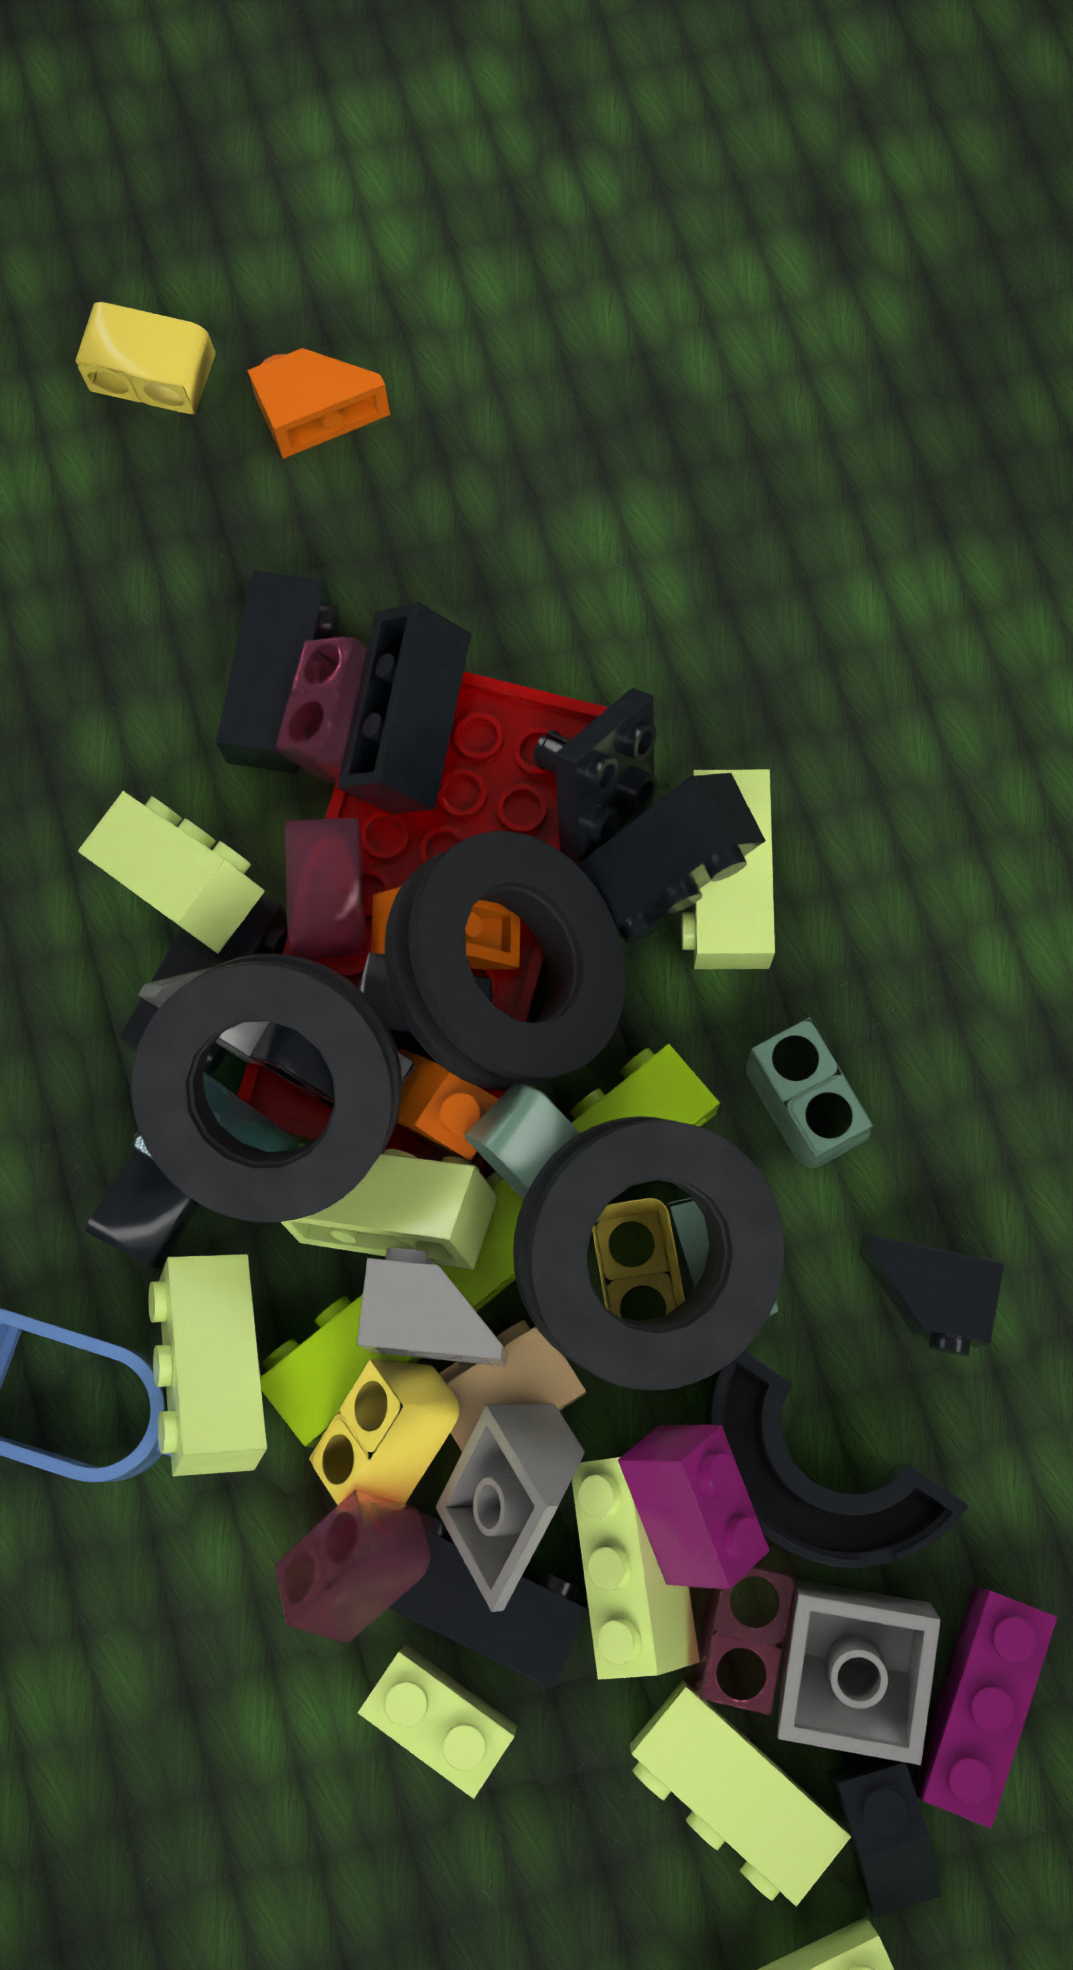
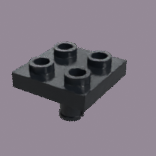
(602, 773)

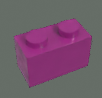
(694, 1506)

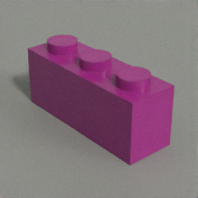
(982, 1705)

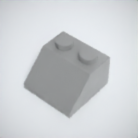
(421, 1314)
(508, 1492)
(857, 1671)

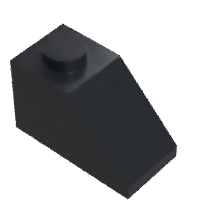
(937, 1291)
(886, 1833)

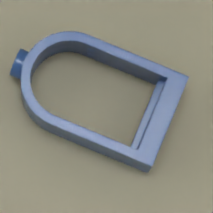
(134, 1464)

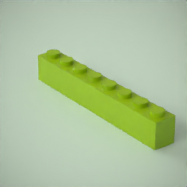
(315, 1378)

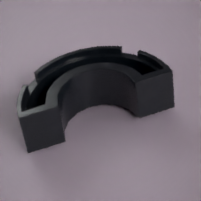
(827, 1527)

